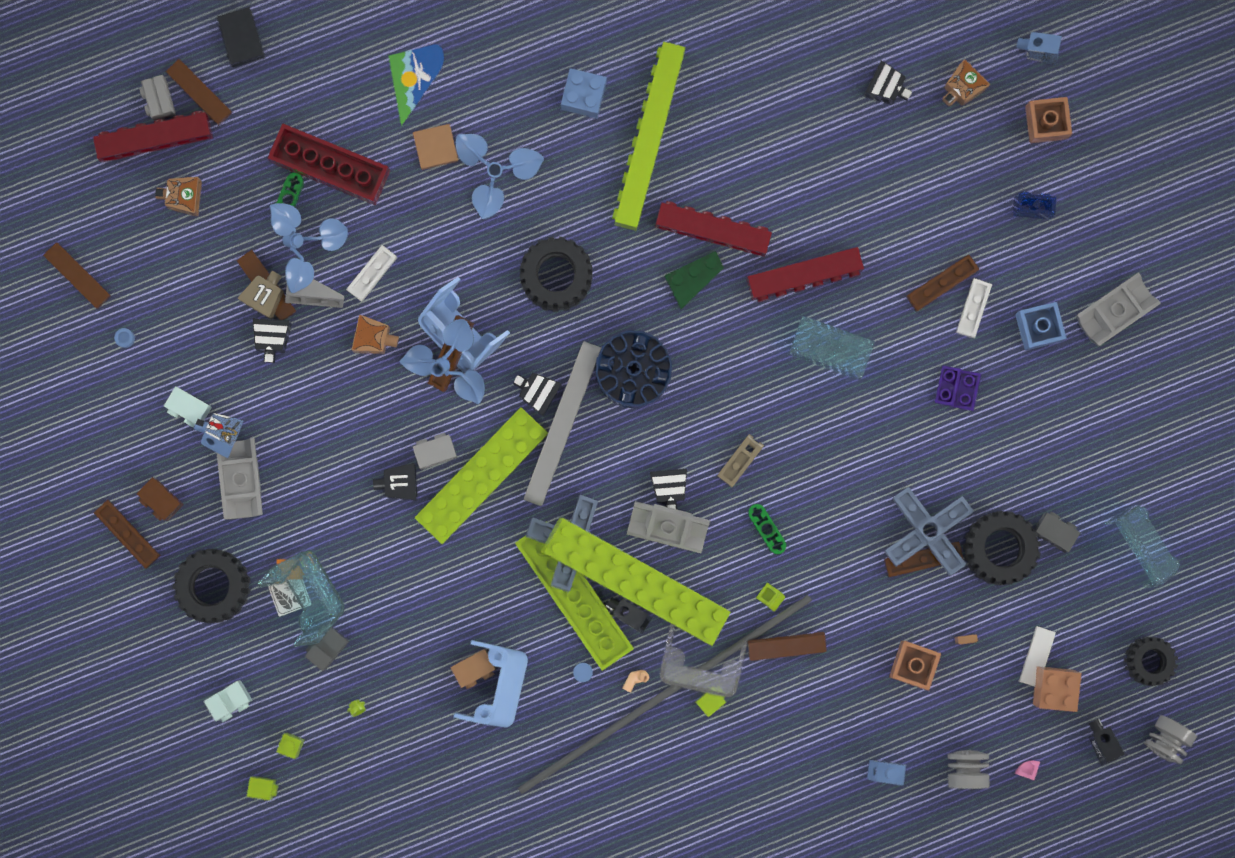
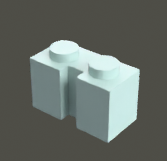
(186, 406)
(228, 701)

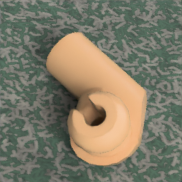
(635, 677)

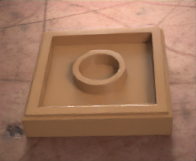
(435, 146)

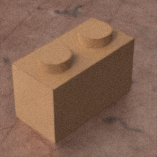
(473, 668)

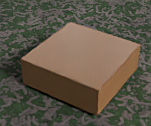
(966, 639)

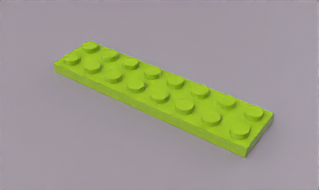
(481, 475)
(580, 607)

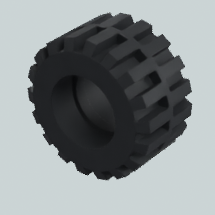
(1166, 656)

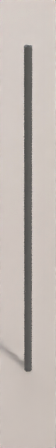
(661, 696)

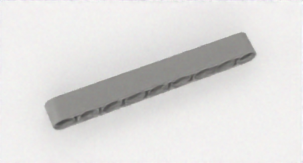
(562, 424)

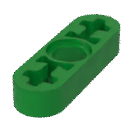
(288, 184)
(759, 528)

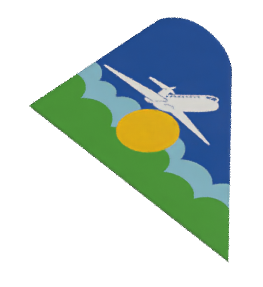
(413, 74)

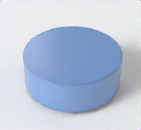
(124, 338)
(583, 672)

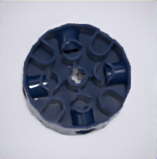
(650, 359)

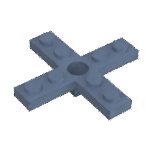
(541, 530)
(916, 540)

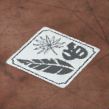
(284, 599)

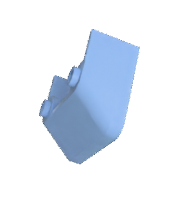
(441, 313)
(509, 686)

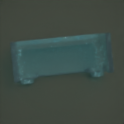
(1146, 545)
(314, 592)

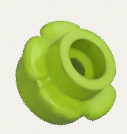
(356, 708)

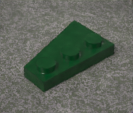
(693, 277)

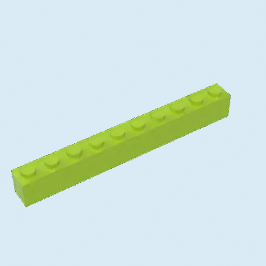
(649, 136)

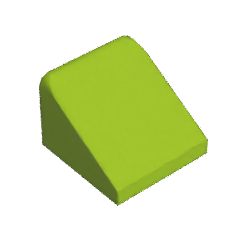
(770, 597)

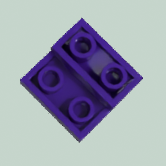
(958, 388)

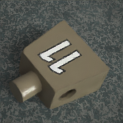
(263, 294)

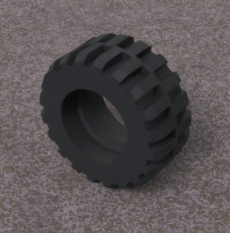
(549, 249)
(1027, 543)
(185, 586)

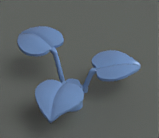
(489, 199)
(283, 221)
(459, 336)

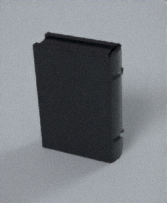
(240, 37)

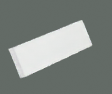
(371, 273)
(973, 308)
(1037, 654)

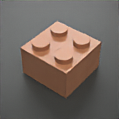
(1048, 120)
(915, 665)
(1057, 689)

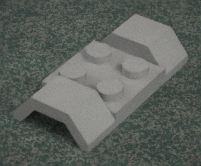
(1116, 310)
(240, 481)
(668, 526)

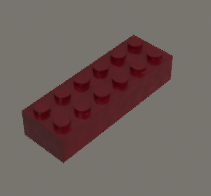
(329, 164)

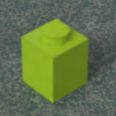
(710, 703)
(290, 745)
(262, 788)

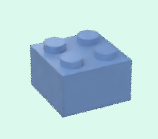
(583, 93)
(1040, 326)

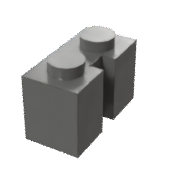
(1057, 532)
(327, 649)

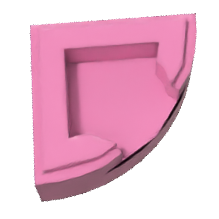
(1028, 769)

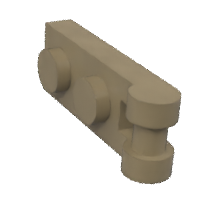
(740, 461)

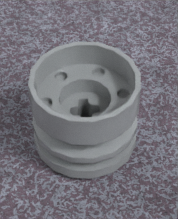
(1170, 740)
(968, 770)

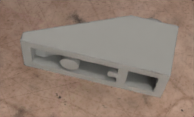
(315, 294)

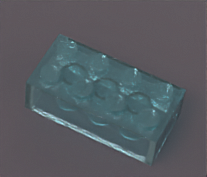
(831, 347)

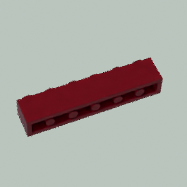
(153, 136)
(713, 229)
(804, 274)

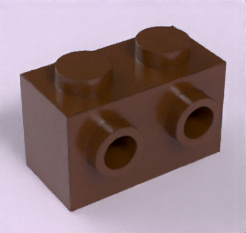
(159, 499)

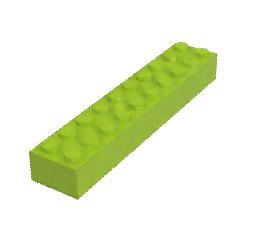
(635, 581)

